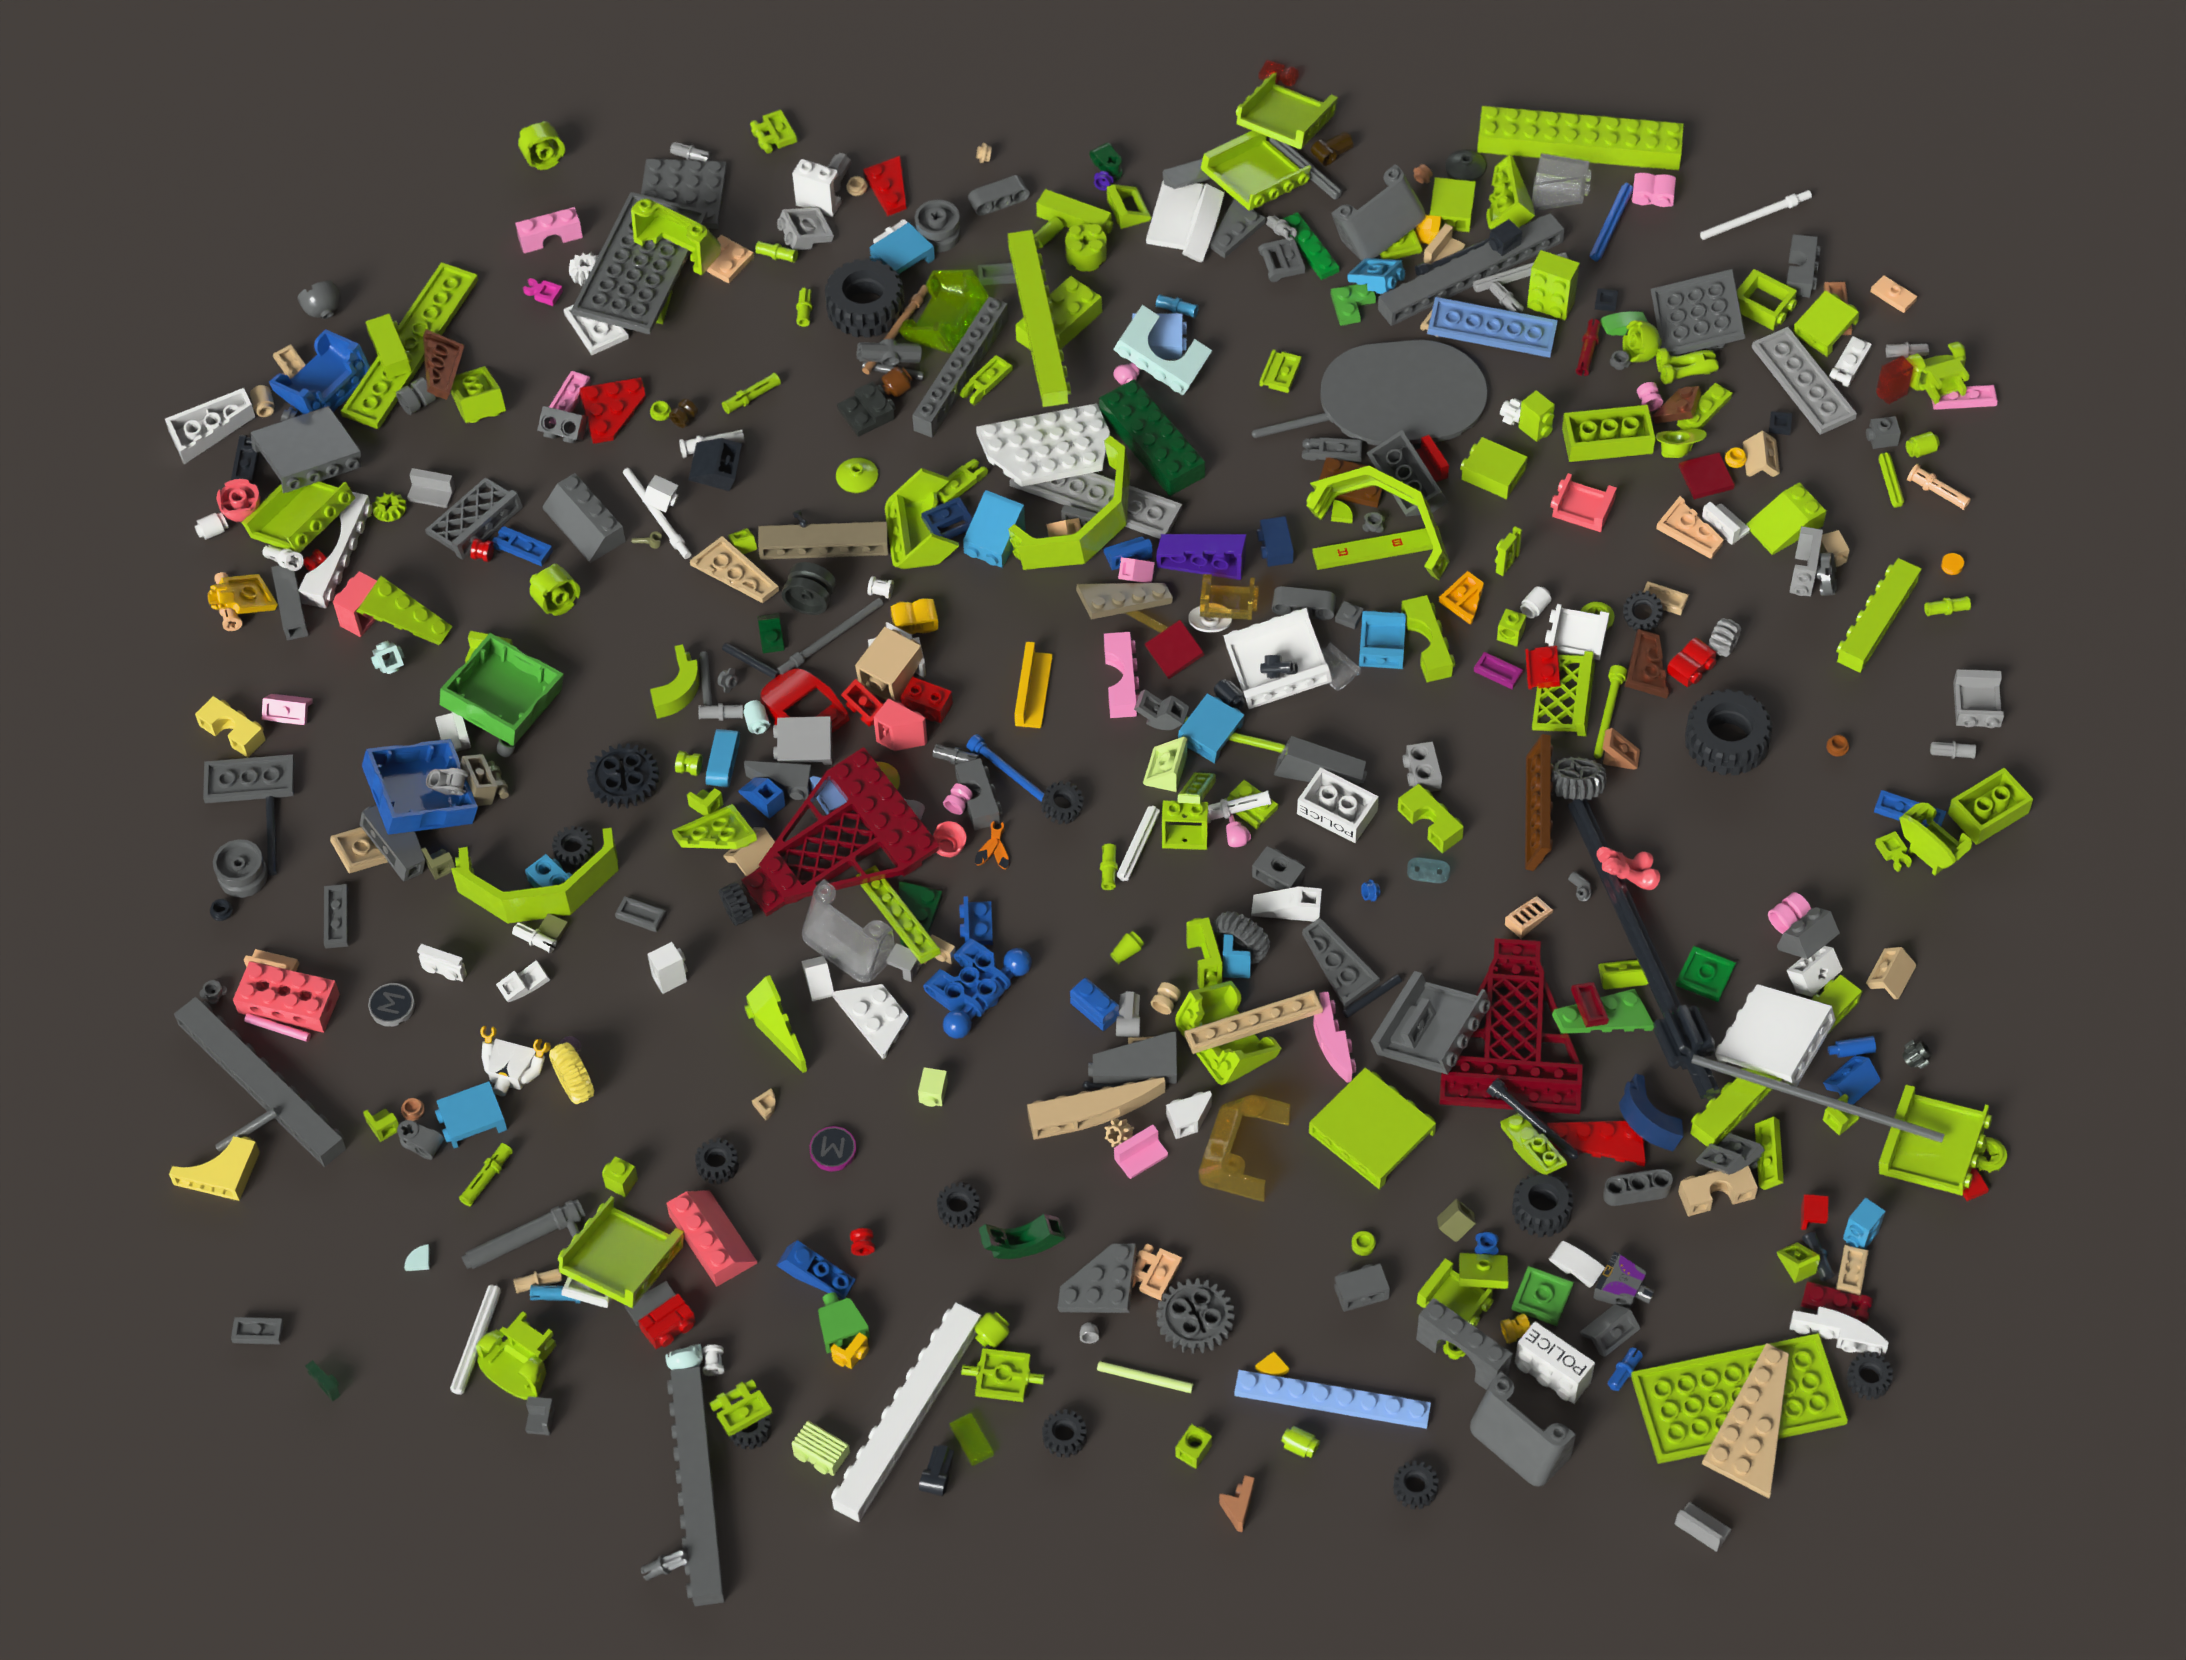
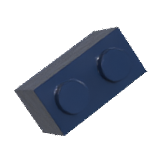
(1276, 541)

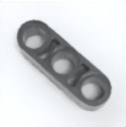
(998, 195)
(1317, 602)
(1646, 1180)

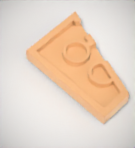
(1686, 527)

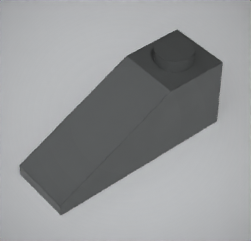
(790, 778)

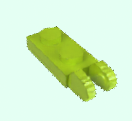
(986, 379)
(961, 481)

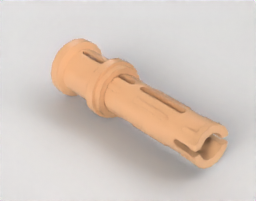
(1930, 482)
(229, 615)

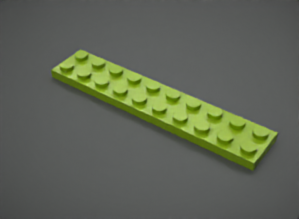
(430, 311)

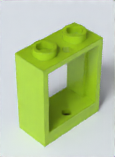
(1773, 287)
(1174, 834)

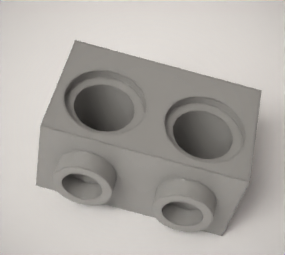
(1426, 767)

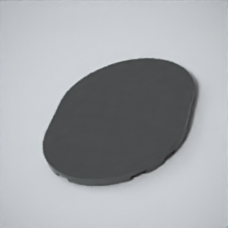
(1403, 387)

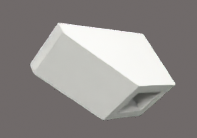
(1188, 1114)

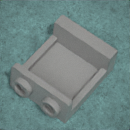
(1807, 549)
(1978, 698)
(803, 740)

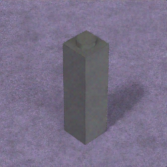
(289, 603)

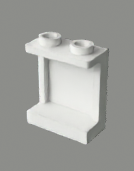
(815, 187)
(1577, 631)

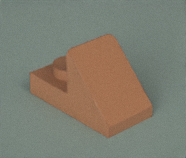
(1619, 751)
(1238, 1506)

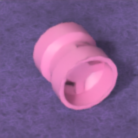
(1649, 395)
(956, 801)

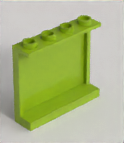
(1284, 113)
(1253, 170)
(297, 516)
(1371, 1126)
(1929, 1162)
(619, 1254)

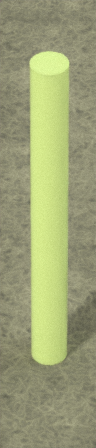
(1145, 1377)

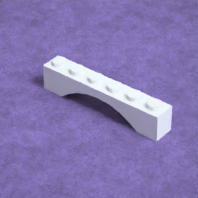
(320, 584)

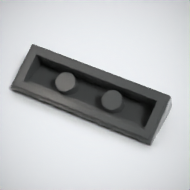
(1184, 175)

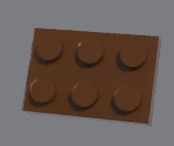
(1366, 496)

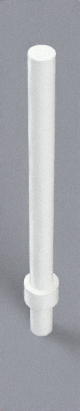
(1790, 201)
(675, 539)

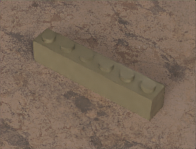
(823, 540)

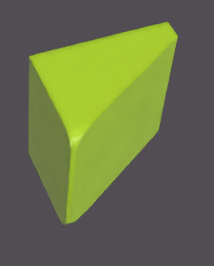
(743, 541)

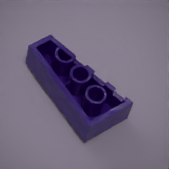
(1203, 554)

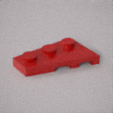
(887, 184)

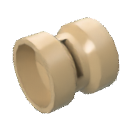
(1166, 997)

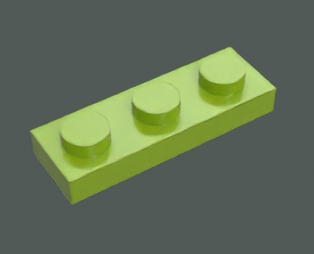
(1707, 407)
(1770, 1164)

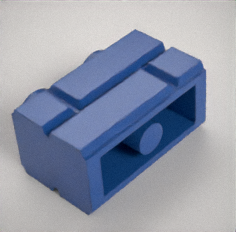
(1094, 1004)

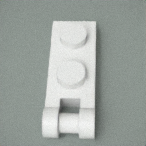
(1850, 361)

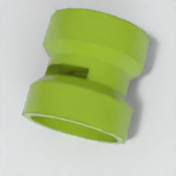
(688, 763)

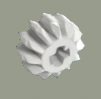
(581, 267)

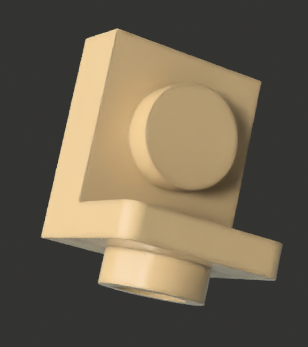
(946, 949)

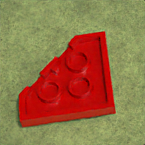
(611, 406)

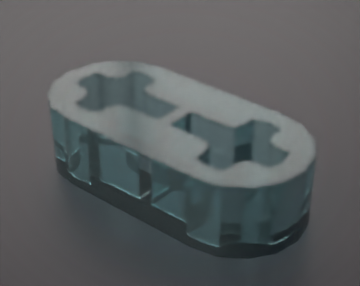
(1428, 870)

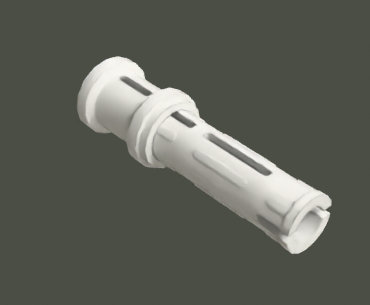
(687, 447)
(285, 557)
(1226, 808)

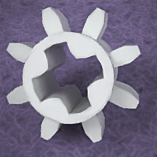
(1511, 411)

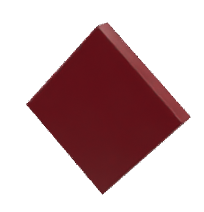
(1706, 475)
(1174, 649)

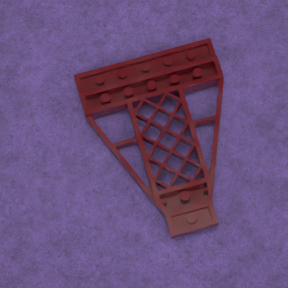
(875, 805)
(1533, 1083)

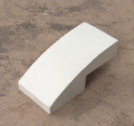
(523, 983)
(1577, 1262)

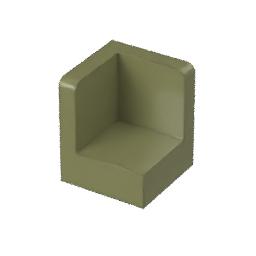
(438, 862)
(1456, 1220)

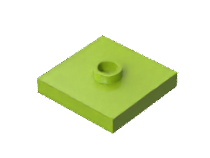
(1483, 1270)

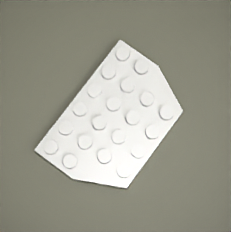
(1047, 444)

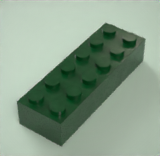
(1152, 437)

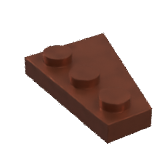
(1646, 665)

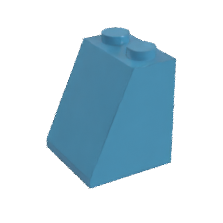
(988, 532)

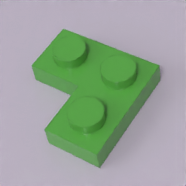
(1347, 299)

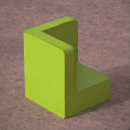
(705, 802)
(1839, 1120)
(382, 1124)

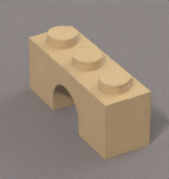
(1697, 1191)

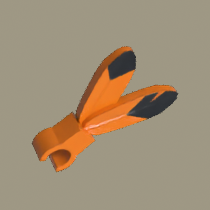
(994, 846)

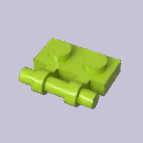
(779, 130)
(743, 1413)

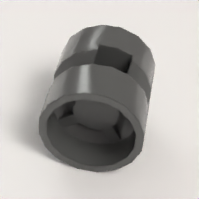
(413, 397)

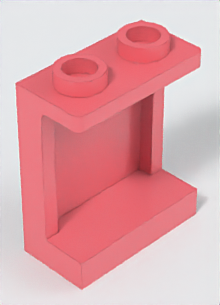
(1583, 504)

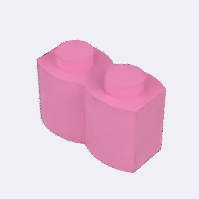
(1653, 189)

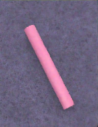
(277, 1027)

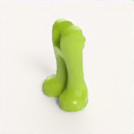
(1698, 363)

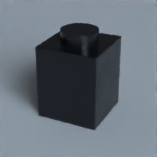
(1505, 237)

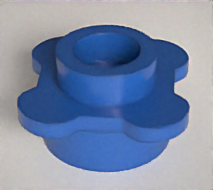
(1489, 1238)

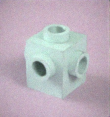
(395, 660)

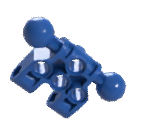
(971, 996)

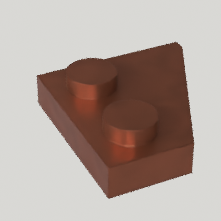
(1679, 406)

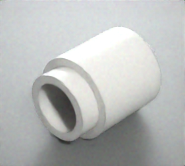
(211, 525)
(1535, 602)

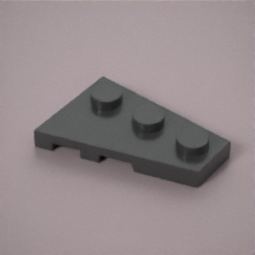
(1235, 228)

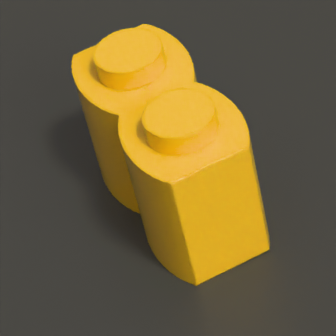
(915, 616)

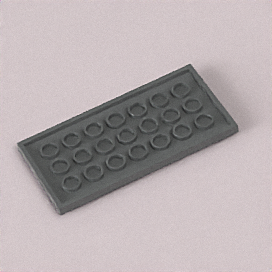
(630, 279)

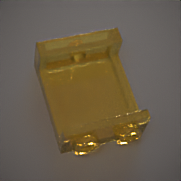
(1228, 600)

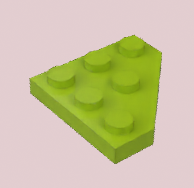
(716, 830)

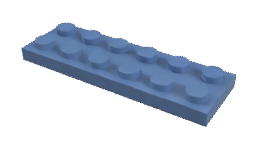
(1492, 327)

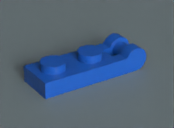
(522, 546)

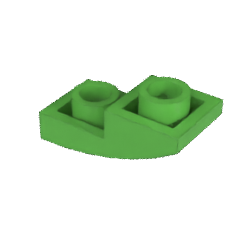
(1616, 323)

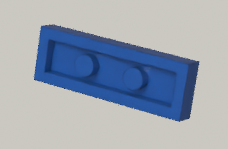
(1895, 806)

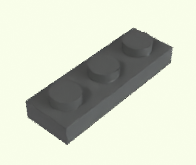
(336, 916)

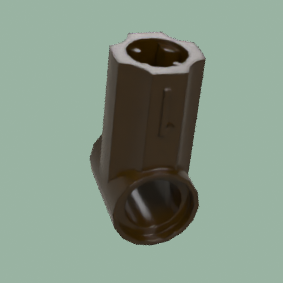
(1328, 150)

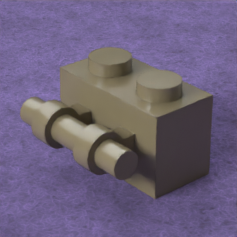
(483, 779)

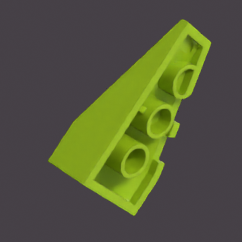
(767, 1013)

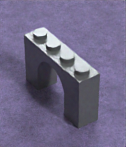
(1441, 1324)

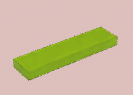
(1196, 788)

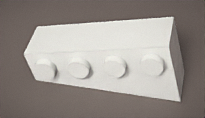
(209, 423)

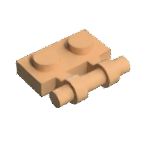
(1160, 1273)

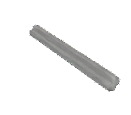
(1506, 276)

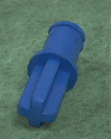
(1624, 1369)

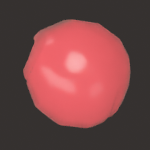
(950, 838)

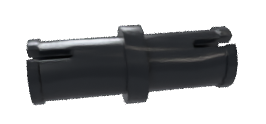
(1824, 1267)

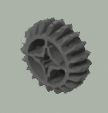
(1578, 778)
(1246, 935)

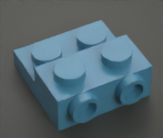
(1378, 274)

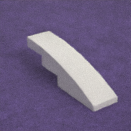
(1203, 223)

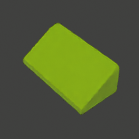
(1621, 974)

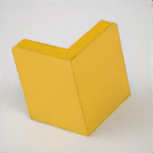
(1428, 229)

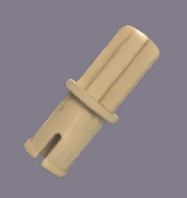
(545, 1278)

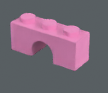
(535, 230)

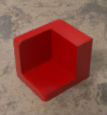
(1814, 1210)

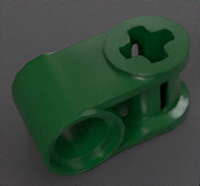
(1107, 160)

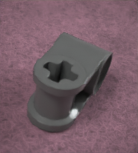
(419, 1139)

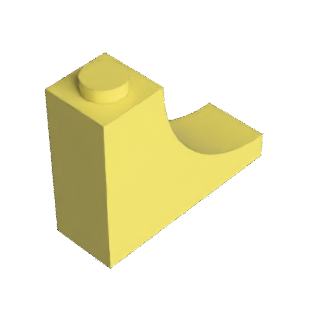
(223, 1175)

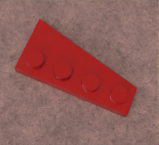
(1604, 1139)

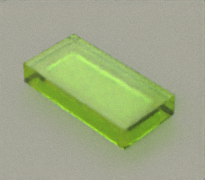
(971, 1439)

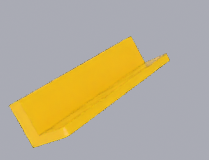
(1032, 687)

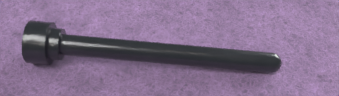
(1423, 268)
(1498, 1090)

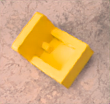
(856, 1350)

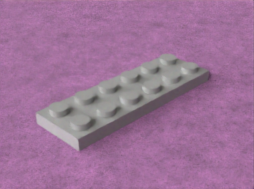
(1804, 380)

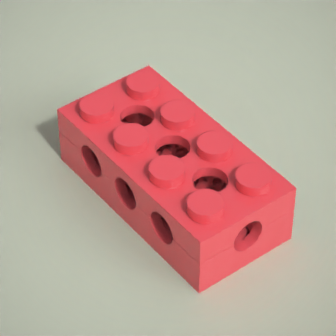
(286, 996)

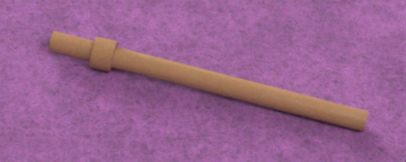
(914, 303)

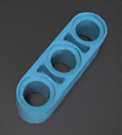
(722, 758)

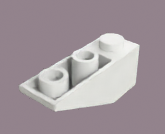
(1290, 903)

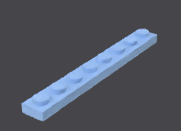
(1332, 1399)

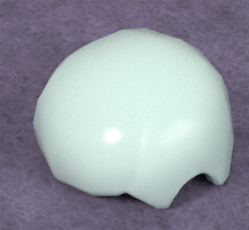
(685, 1358)

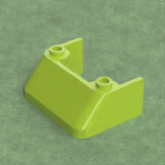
(908, 535)

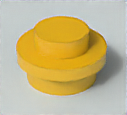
(1735, 457)

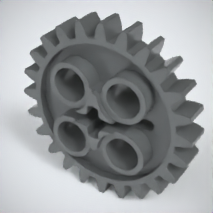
(1175, 1323)

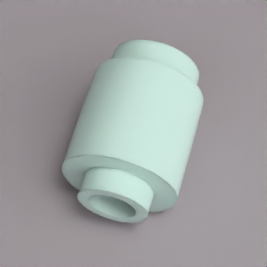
(756, 717)

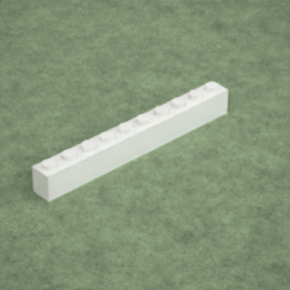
(906, 1412)

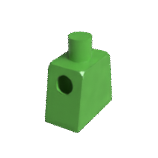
(840, 1322)

